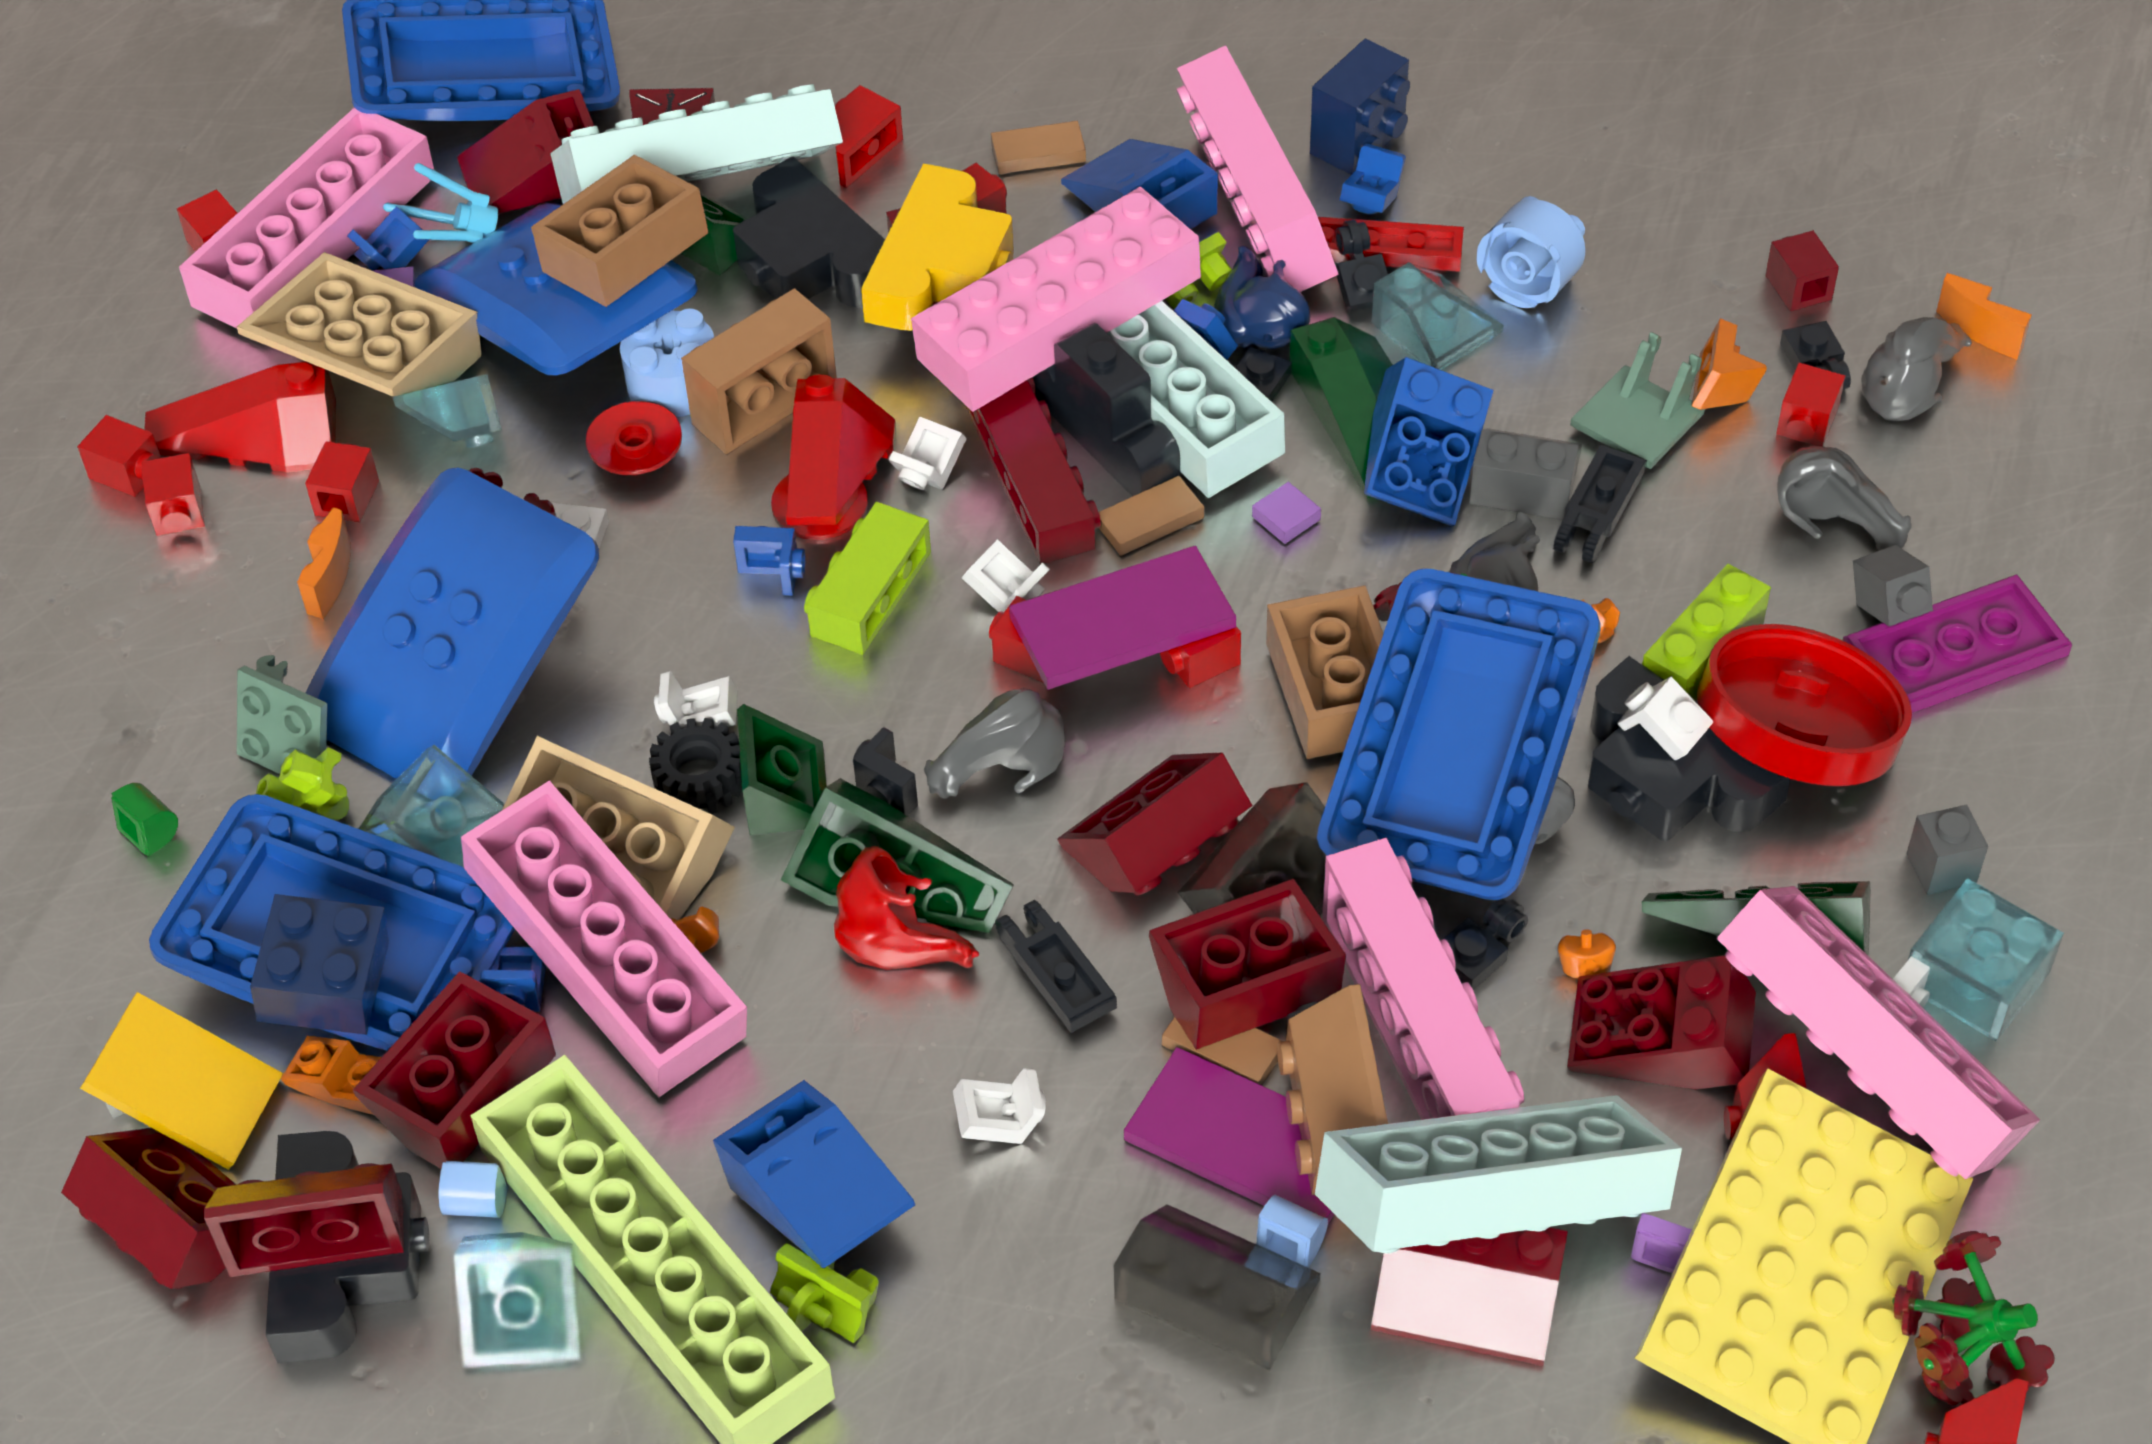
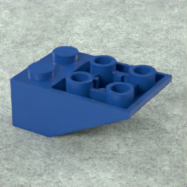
(1166, 172)
(1424, 439)
(811, 1174)

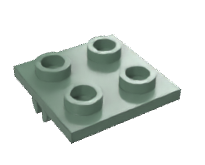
(1638, 414)
(276, 717)

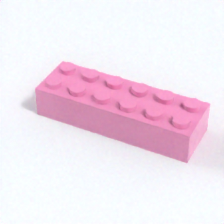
(1254, 170)
(306, 213)
(1088, 274)
(604, 938)
(1412, 986)
(1877, 1031)

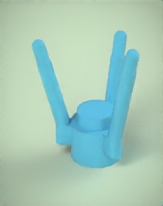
(473, 219)

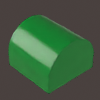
(143, 818)

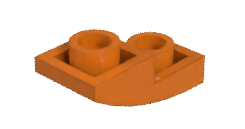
(1983, 320)
(325, 576)
(329, 1071)

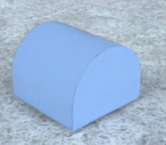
(472, 1189)
(1291, 1230)

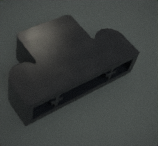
(804, 237)
(1107, 409)
(1666, 793)
(311, 1304)

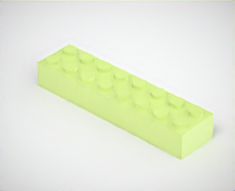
(654, 1258)

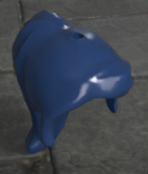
(1260, 307)

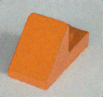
(1724, 373)

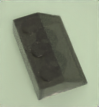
(1265, 849)
(1212, 1284)

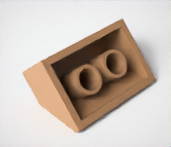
(1330, 1074)

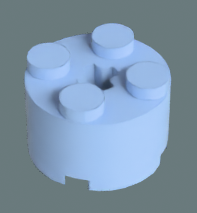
(1532, 252)
(654, 358)

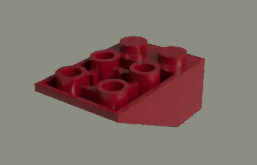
(515, 158)
(1665, 1024)

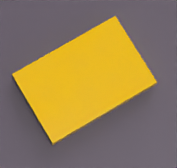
(182, 1080)

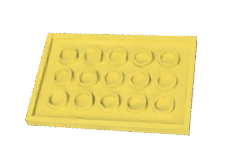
(1798, 1265)

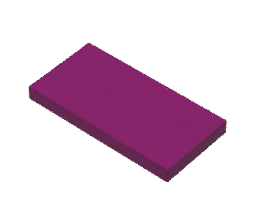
(1122, 617)
(1966, 642)
(1223, 1131)

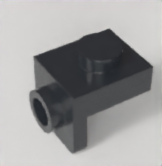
(882, 776)

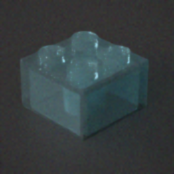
(1985, 958)

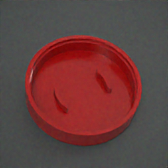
(1804, 704)

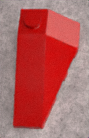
(263, 418)
(833, 448)

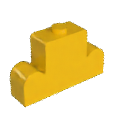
(934, 248)

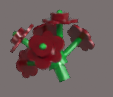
(1969, 1318)

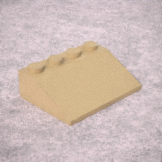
(367, 328)
(654, 835)

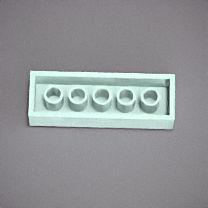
(707, 142)
(1206, 403)
(1496, 1172)

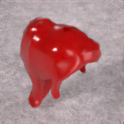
(880, 922)

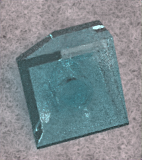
(1430, 316)
(455, 410)
(432, 807)
(516, 1299)

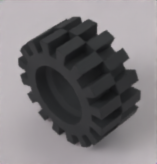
(694, 744)

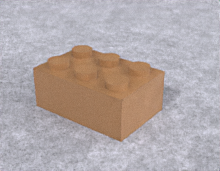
(620, 230)
(751, 370)
(1323, 662)

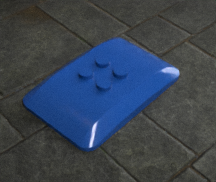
(476, 56)
(537, 314)
(450, 625)
(1462, 730)
(268, 847)

